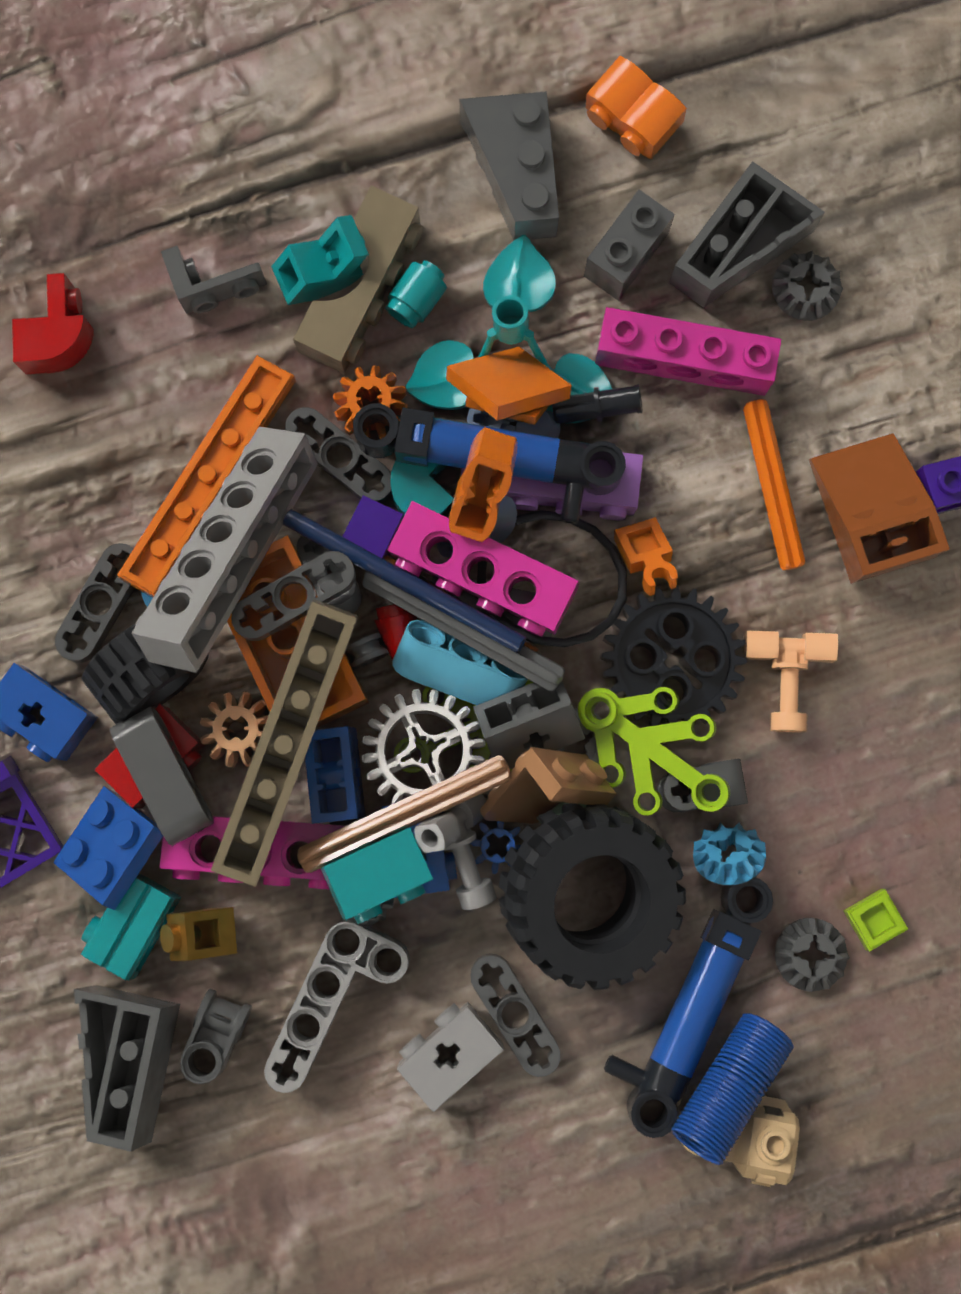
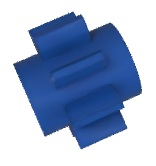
(484, 844)

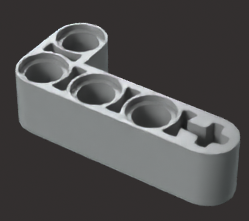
(325, 1006)

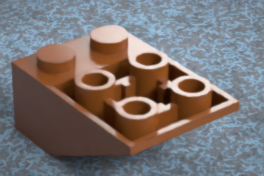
(877, 508)

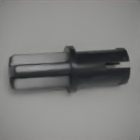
(599, 404)

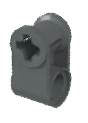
(728, 769)
(214, 1034)

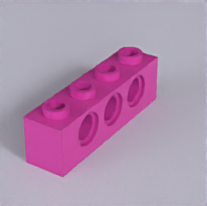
(687, 351)
(424, 528)
(187, 859)

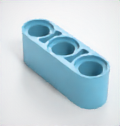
(451, 666)

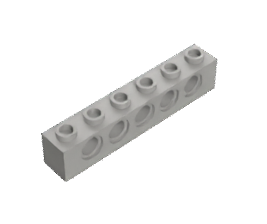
(225, 550)

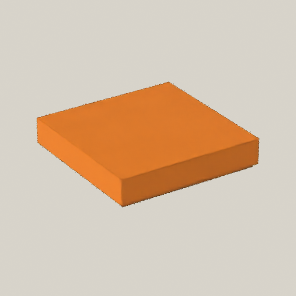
(508, 383)

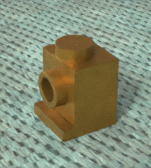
(199, 934)

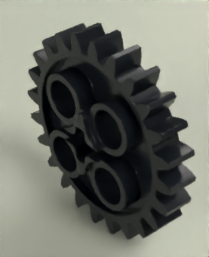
(702, 631)

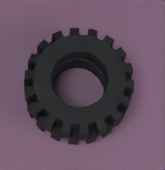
(128, 682)

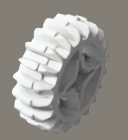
(407, 716)

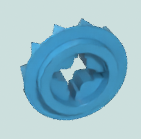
(740, 866)

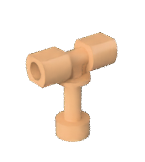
(790, 657)

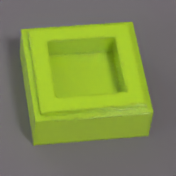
(875, 920)

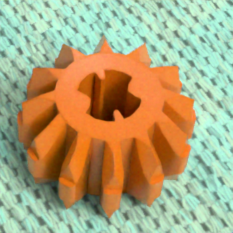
(369, 388)

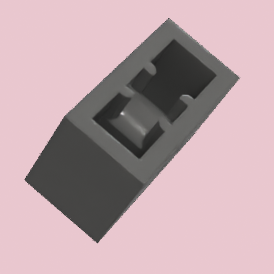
(628, 244)
(528, 720)

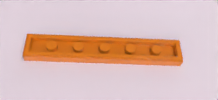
(249, 407)

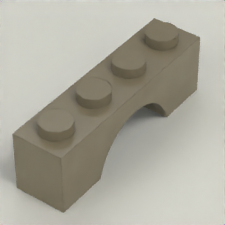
(335, 328)

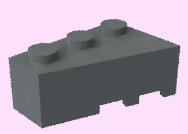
(125, 1063)

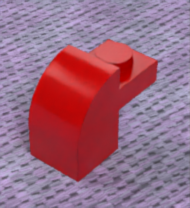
(56, 340)

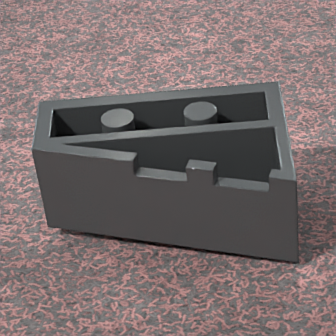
(517, 157)
(743, 235)

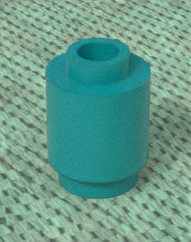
(416, 293)

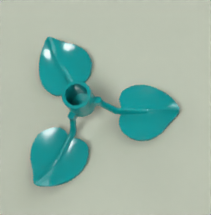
(513, 286)

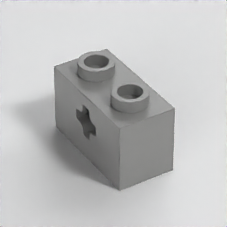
(439, 1080)

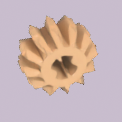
(221, 730)

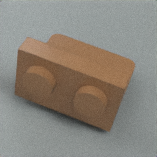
(543, 779)

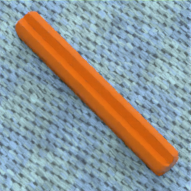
(774, 484)

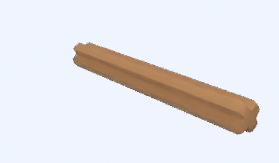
(404, 814)

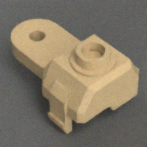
(767, 1145)

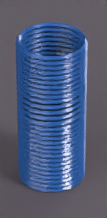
(731, 1094)

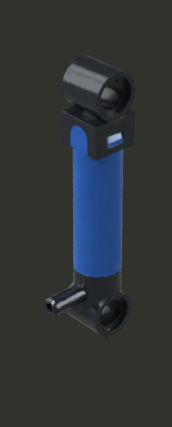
(426, 439)
(724, 947)

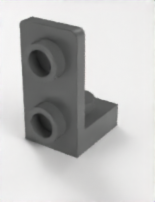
(205, 295)

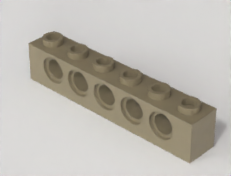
(284, 742)

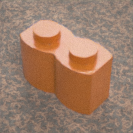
(634, 108)
(483, 484)

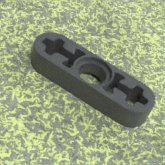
(372, 468)
(269, 622)
(71, 624)
(542, 1037)

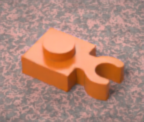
(647, 550)

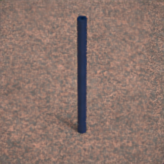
(406, 581)

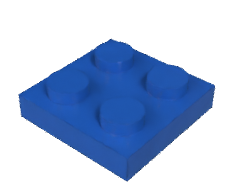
(109, 848)

